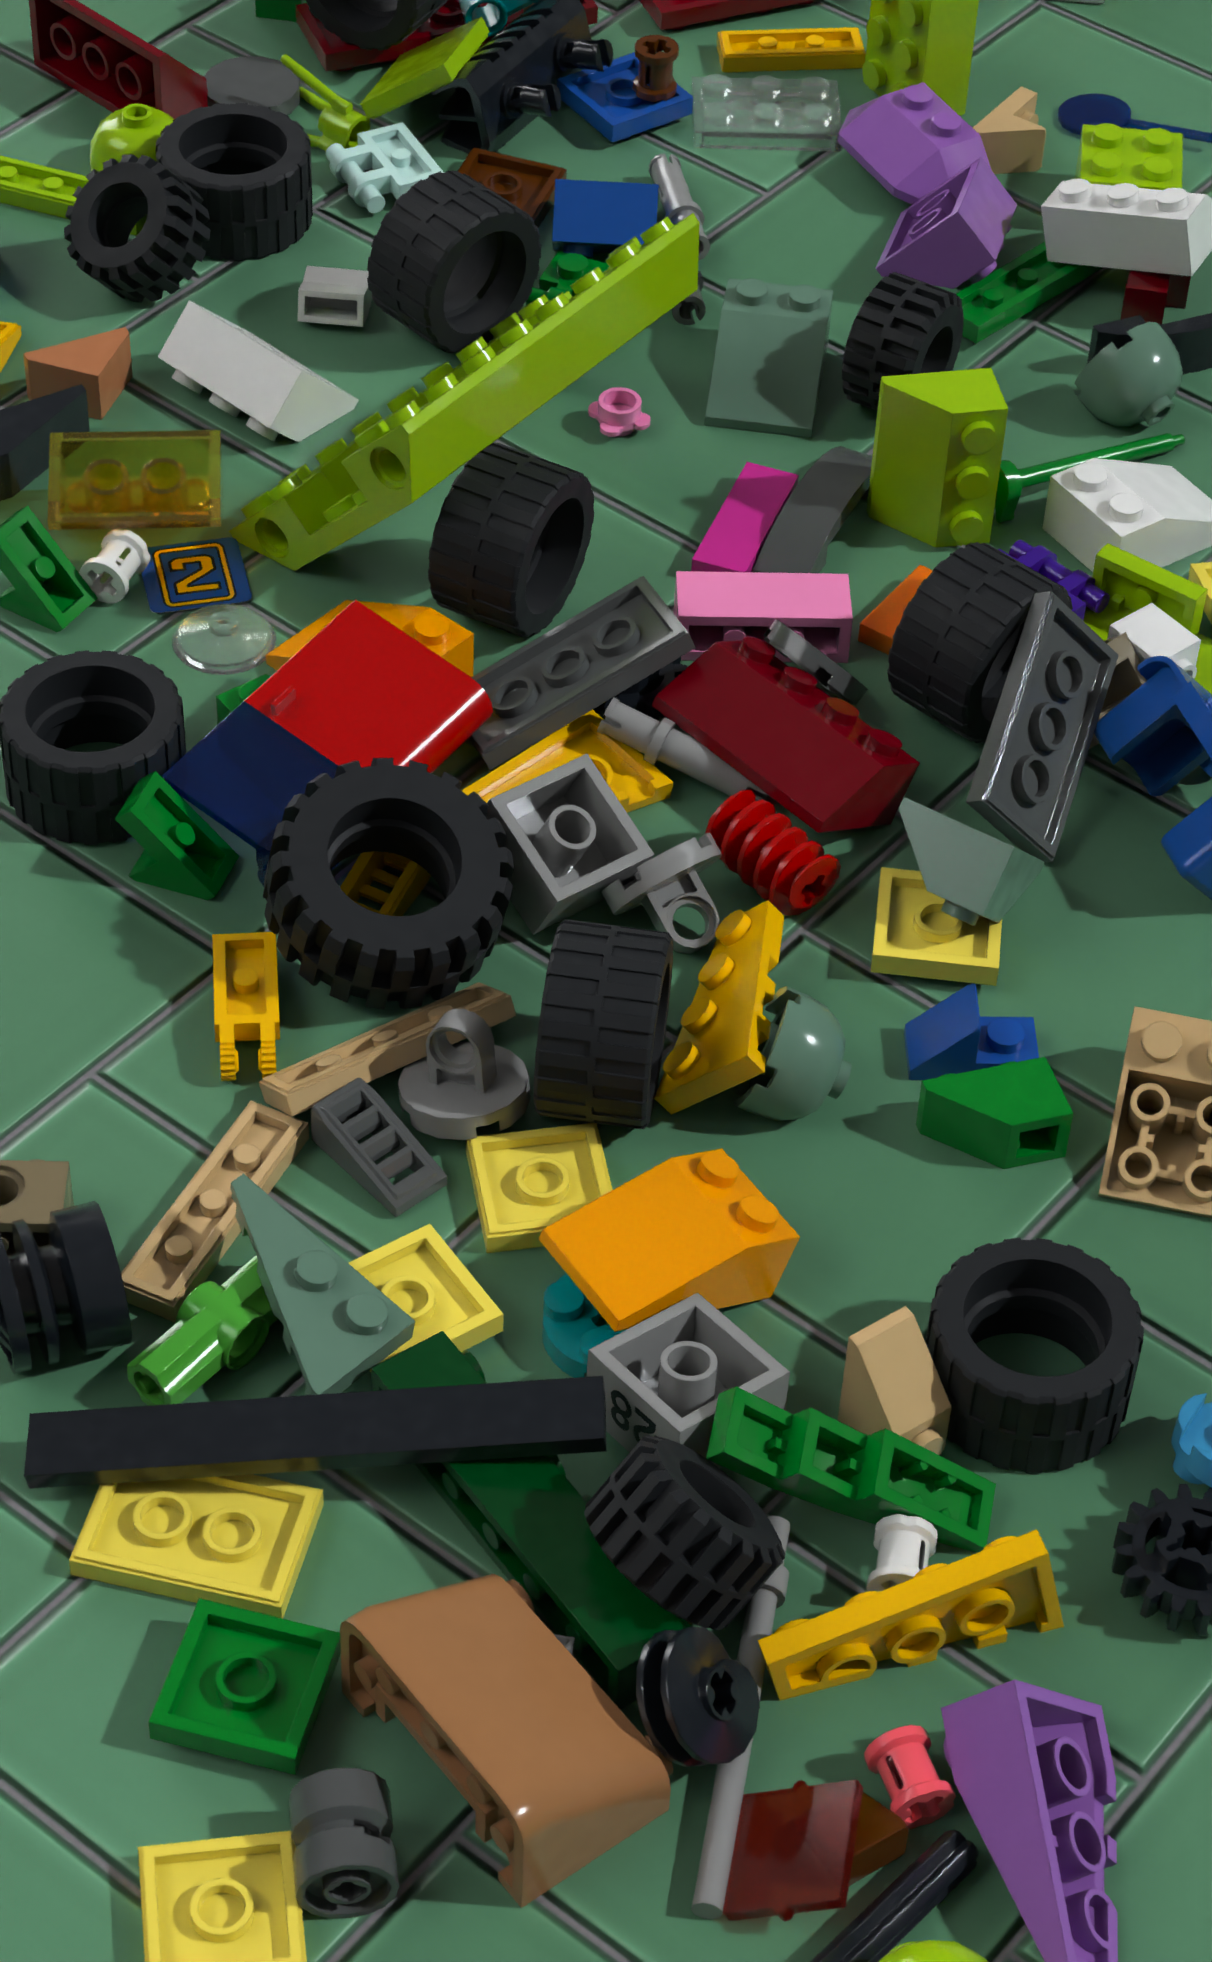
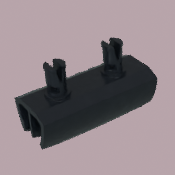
(517, 75)

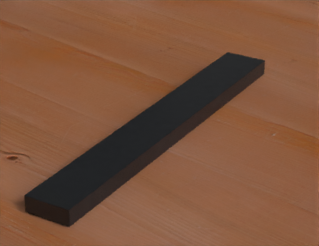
(316, 1432)

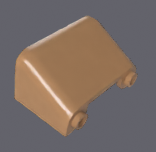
(508, 1724)

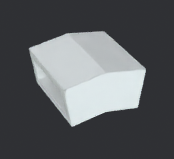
(334, 296)

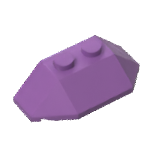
(910, 141)

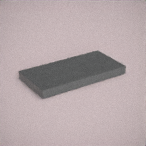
(577, 669)
(1042, 727)

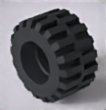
(110, 209)
(900, 331)
(684, 1532)

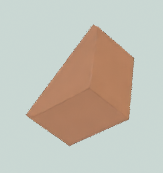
(95, 361)

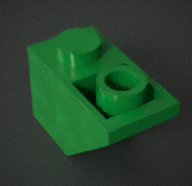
(998, 1113)

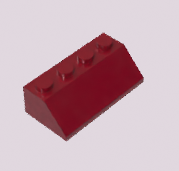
(110, 61)
(789, 736)

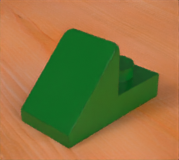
(42, 577)
(177, 842)

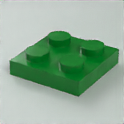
(246, 1686)

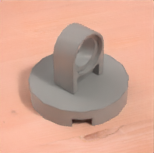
(670, 884)
(463, 1082)

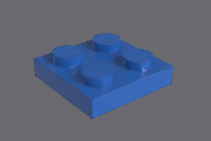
(612, 105)

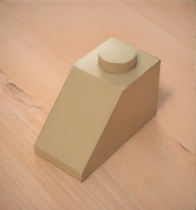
(894, 1383)

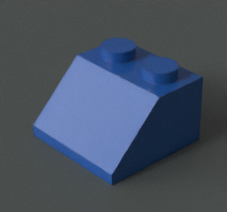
(601, 214)

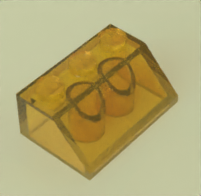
(135, 480)

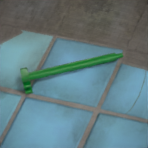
(1013, 480)

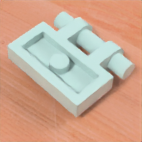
(396, 163)

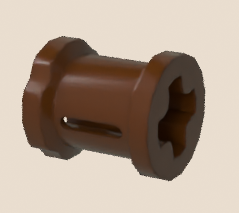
(655, 68)

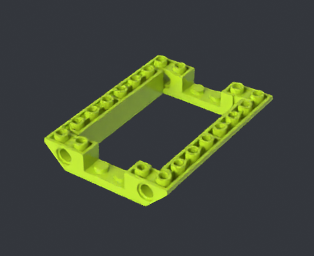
(473, 403)

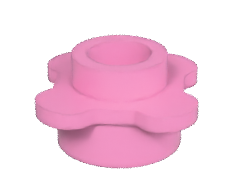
(619, 412)

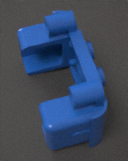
(1164, 736)

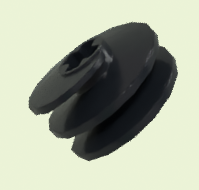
(695, 1698)

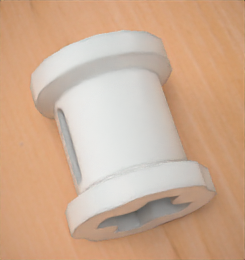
(120, 570)
(903, 1550)

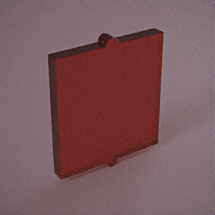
(793, 1850)

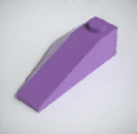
(1037, 1789)

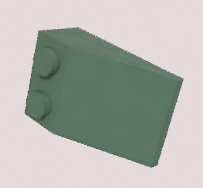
(769, 357)

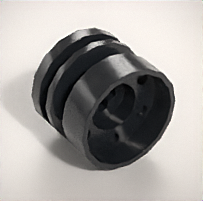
(62, 1286)

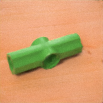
(211, 1331)

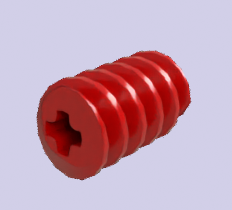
(772, 853)

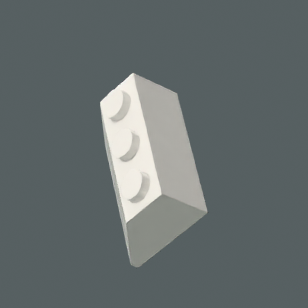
(1127, 227)
(251, 377)

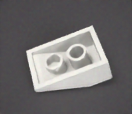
(1130, 506)

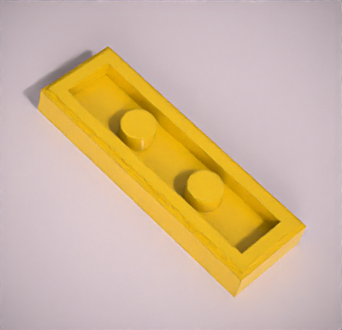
(790, 49)

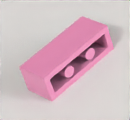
(747, 603)

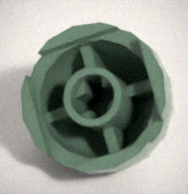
(1132, 381)
(801, 1060)

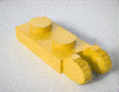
(246, 998)

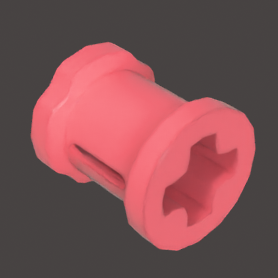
(910, 1775)

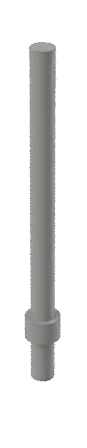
(731, 1777)

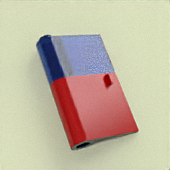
(340, 699)

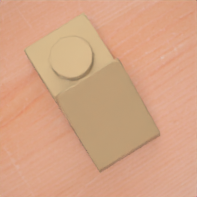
(1013, 135)

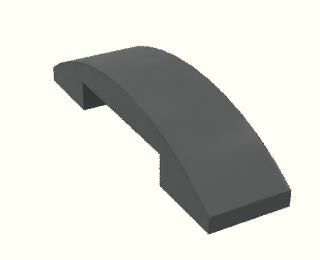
(816, 512)

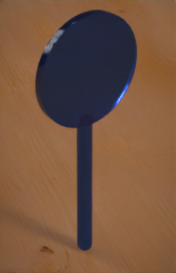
(1103, 108)

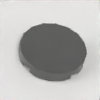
(254, 82)
(814, 662)

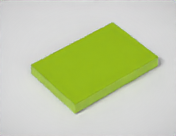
(425, 68)

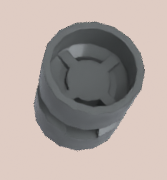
(343, 1843)

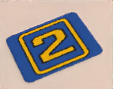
(195, 575)

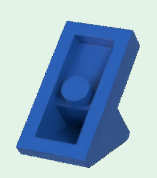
(959, 1040)

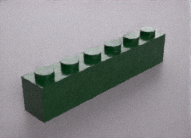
(537, 1533)

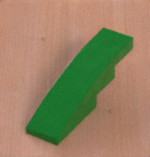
(849, 1470)

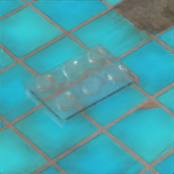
(765, 113)

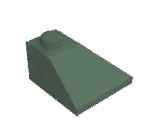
(966, 865)

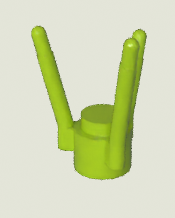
(338, 119)

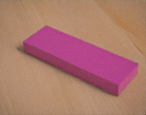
(744, 520)

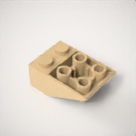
(1163, 1116)

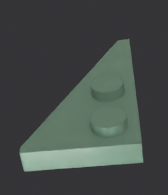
(328, 1310)

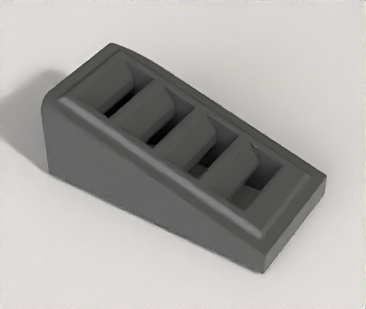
(354, 1113)

